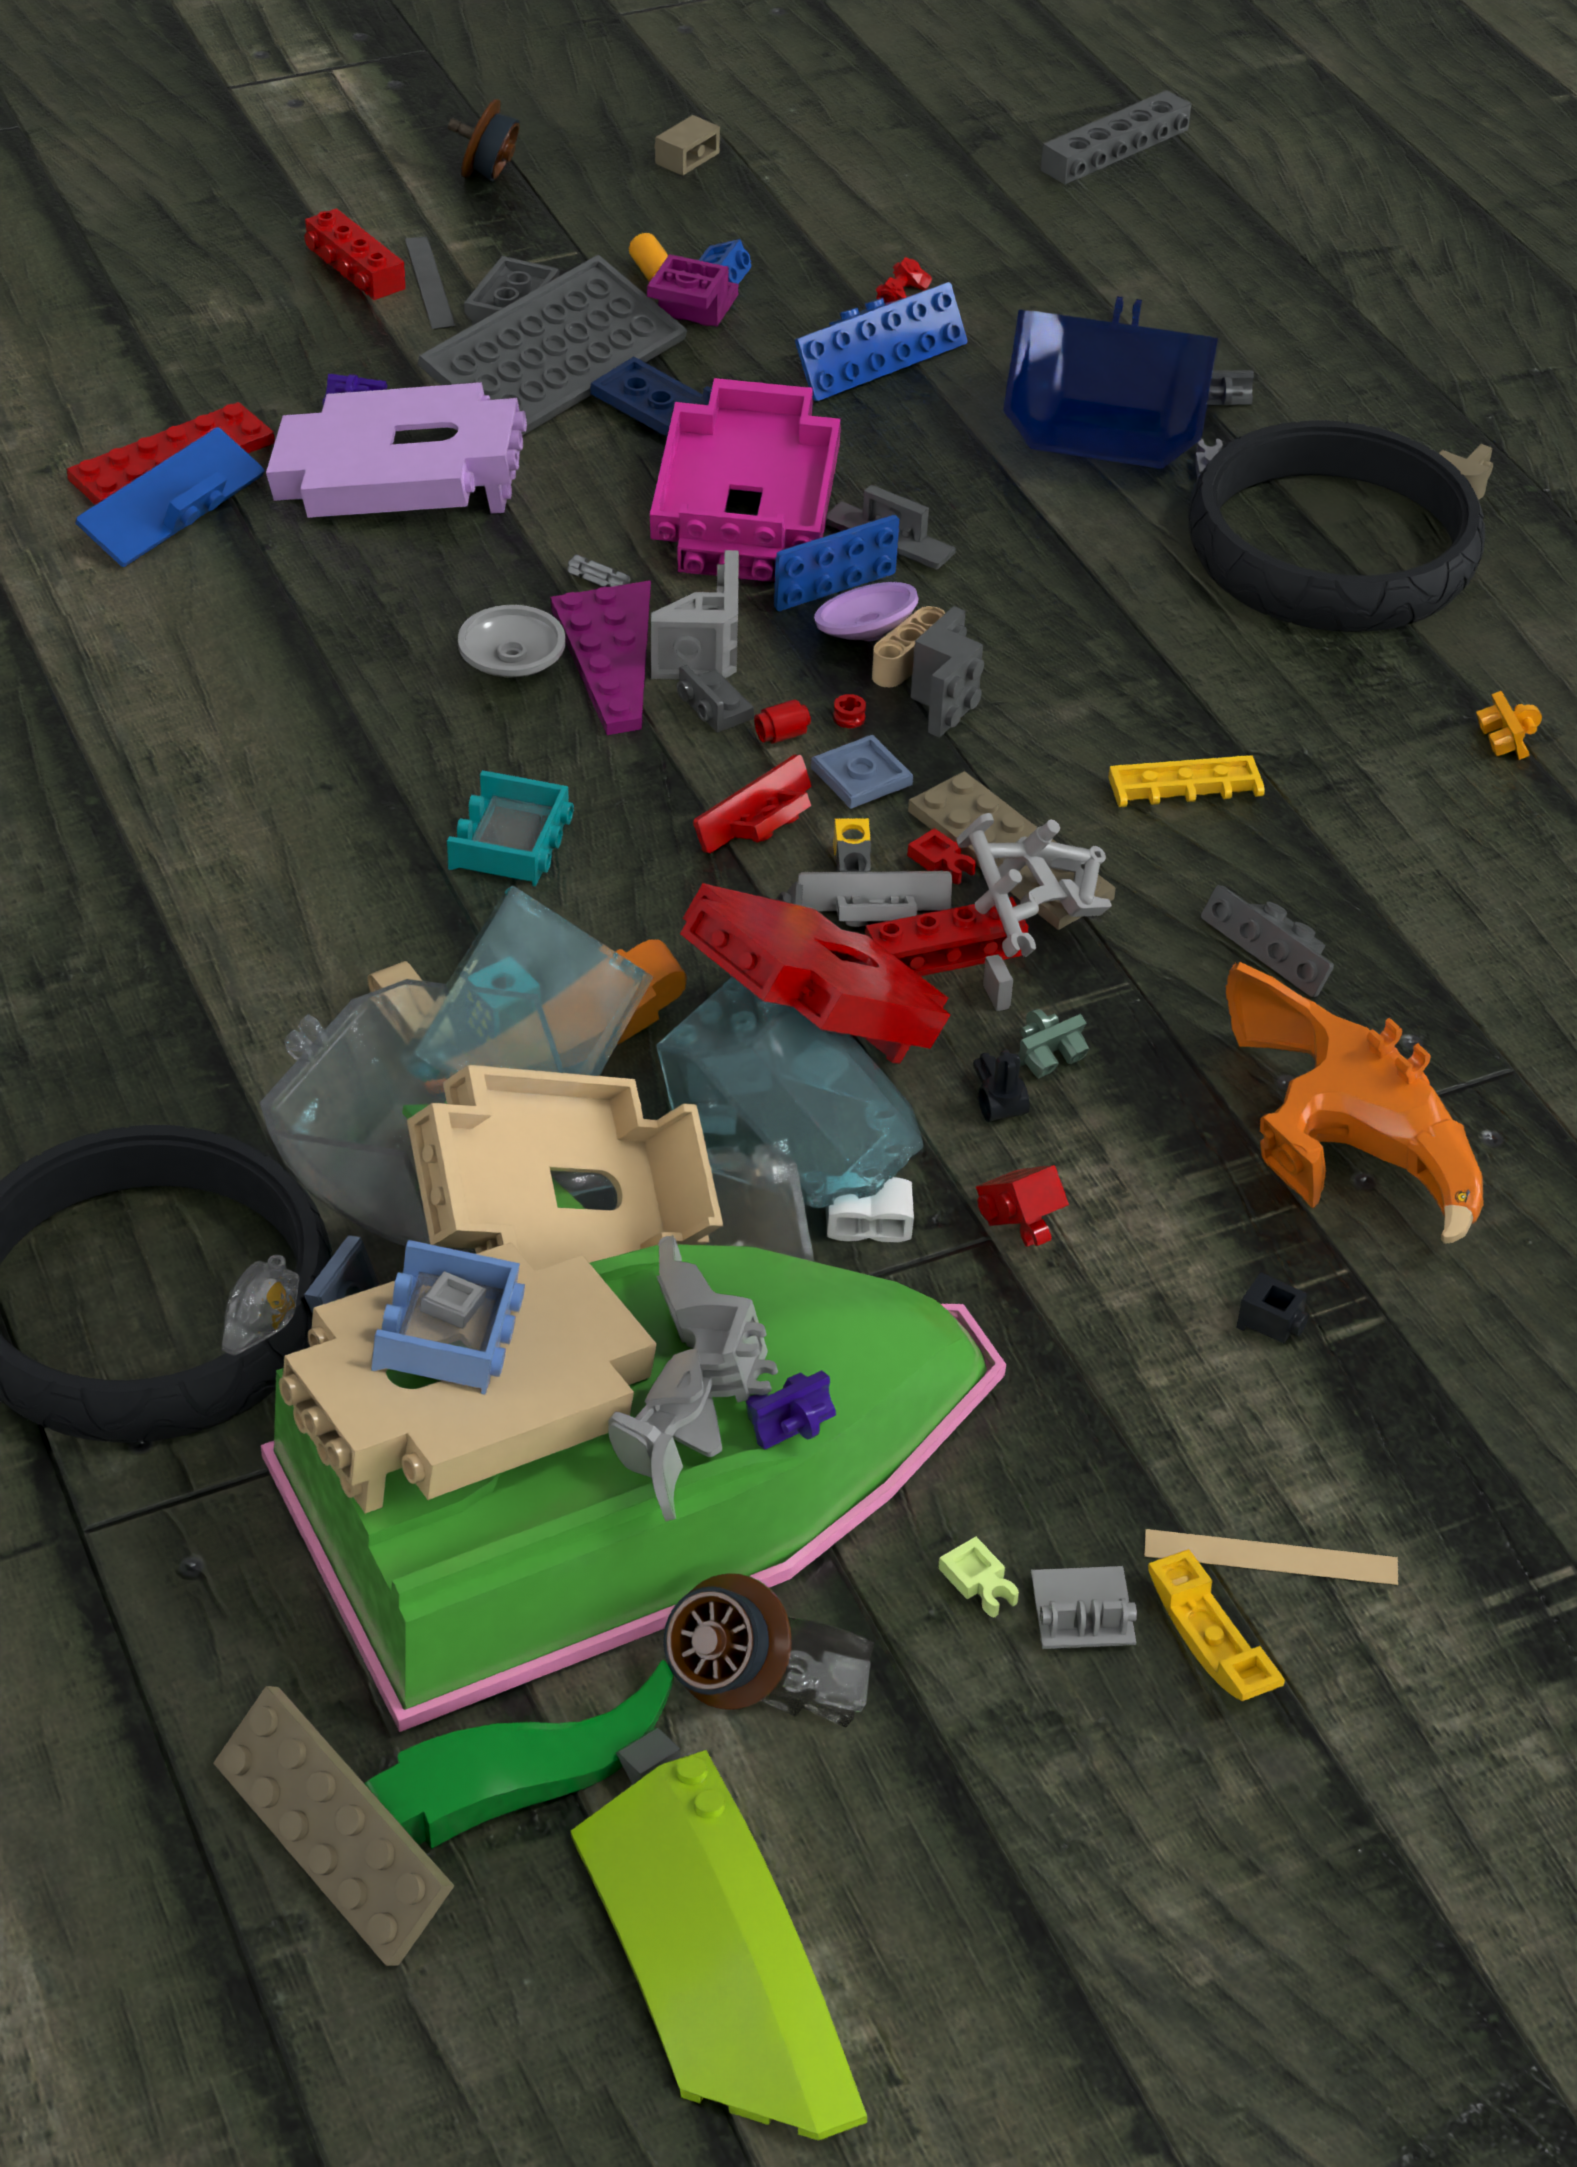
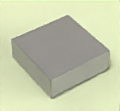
(997, 982)
(453, 1300)

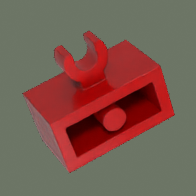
(1023, 1199)

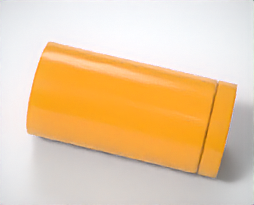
(647, 254)

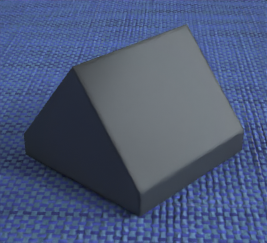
(647, 1754)

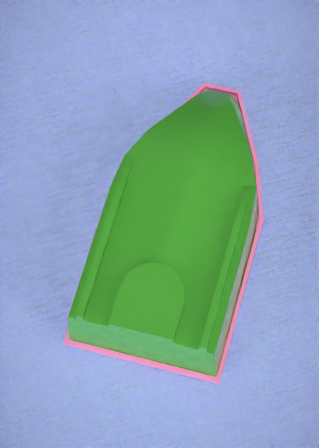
(574, 1547)

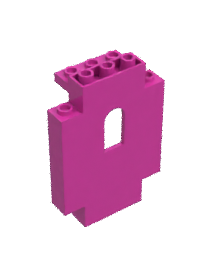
(746, 441)

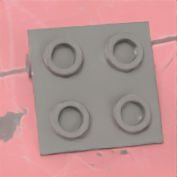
(1083, 1607)

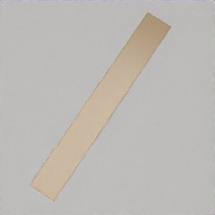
(1274, 1557)

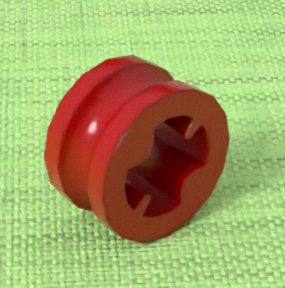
(849, 711)

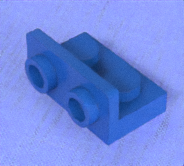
(731, 255)

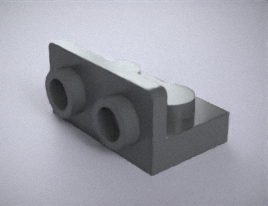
(713, 699)

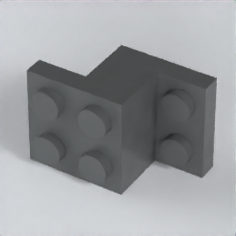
(947, 671)

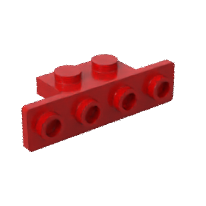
(757, 807)

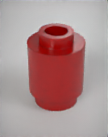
(782, 721)

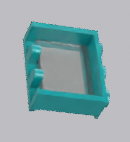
(511, 827)

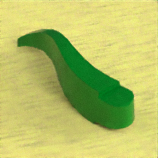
(503, 1767)

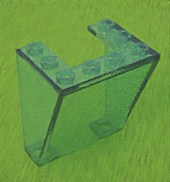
(528, 999)

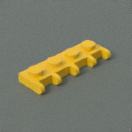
(1185, 779)

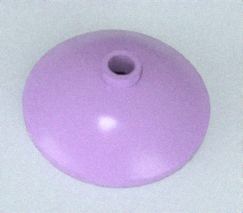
(867, 611)

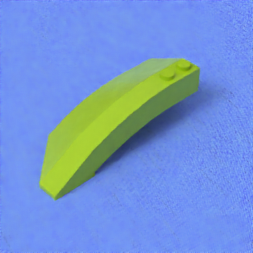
(717, 1952)

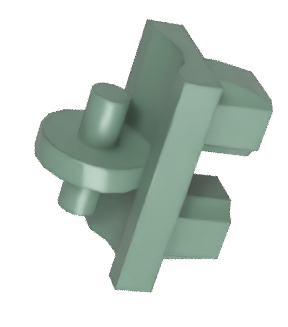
(1045, 1035)

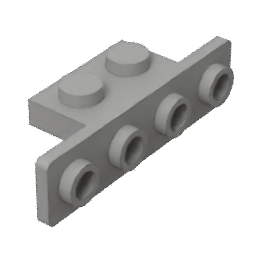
(876, 895)

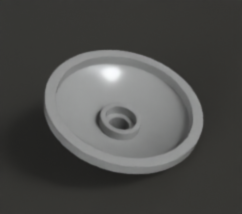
(511, 640)

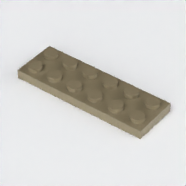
(959, 802)
(333, 1826)

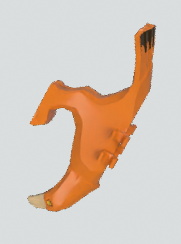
(1353, 1096)

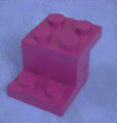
(693, 290)

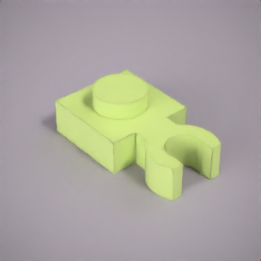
(978, 1571)

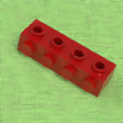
(355, 254)
(944, 938)

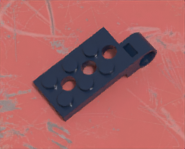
(645, 393)

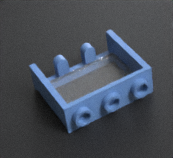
(433, 1347)

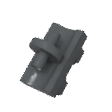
(1232, 387)

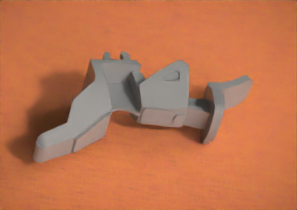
(723, 1363)

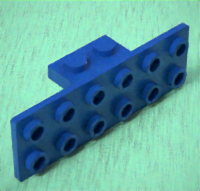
(880, 340)
(169, 497)

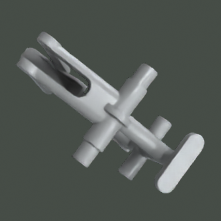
(1039, 856)

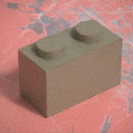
(687, 145)

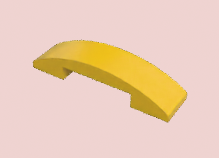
(1208, 1630)

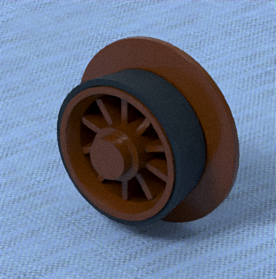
(490, 142)
(728, 1641)

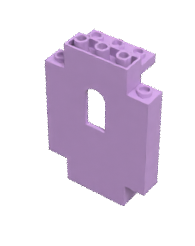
(350, 466)

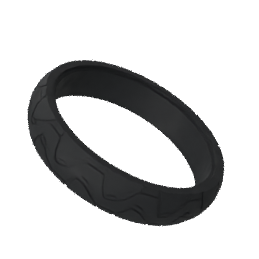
(1323, 598)
(144, 1158)

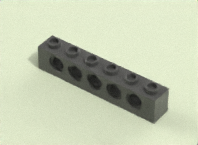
(1115, 137)

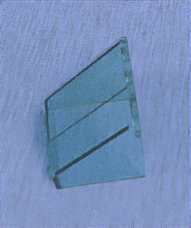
(785, 1082)

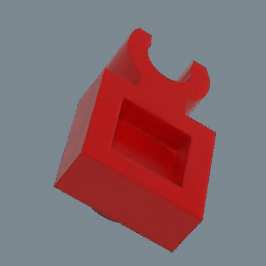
(939, 853)

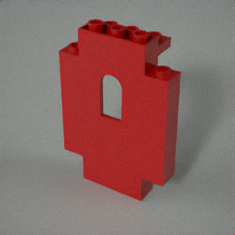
(824, 972)

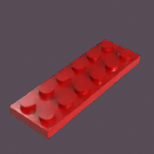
(113, 470)

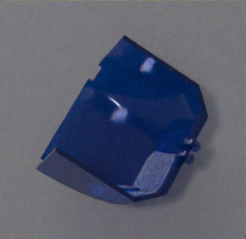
(1109, 387)

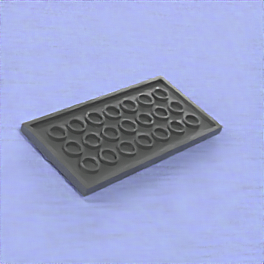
(556, 341)

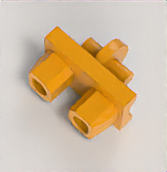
(1513, 724)

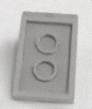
(699, 628)

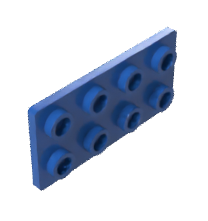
(836, 562)

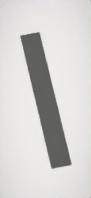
(429, 282)

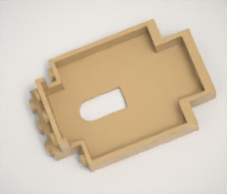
(503, 1129)
(557, 1387)

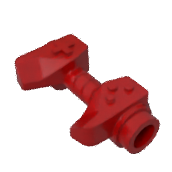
(906, 274)

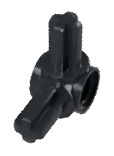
(1001, 1090)

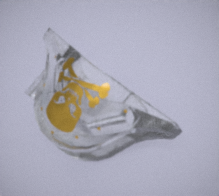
(259, 1304)

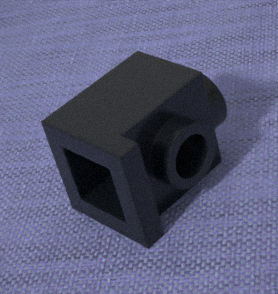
(1273, 1309)

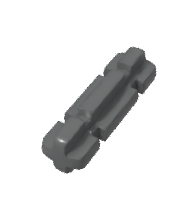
(596, 572)

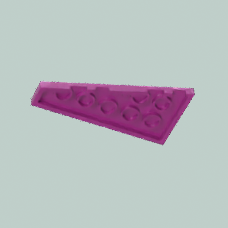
(609, 647)

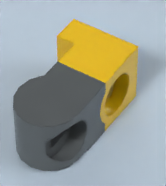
(852, 854)

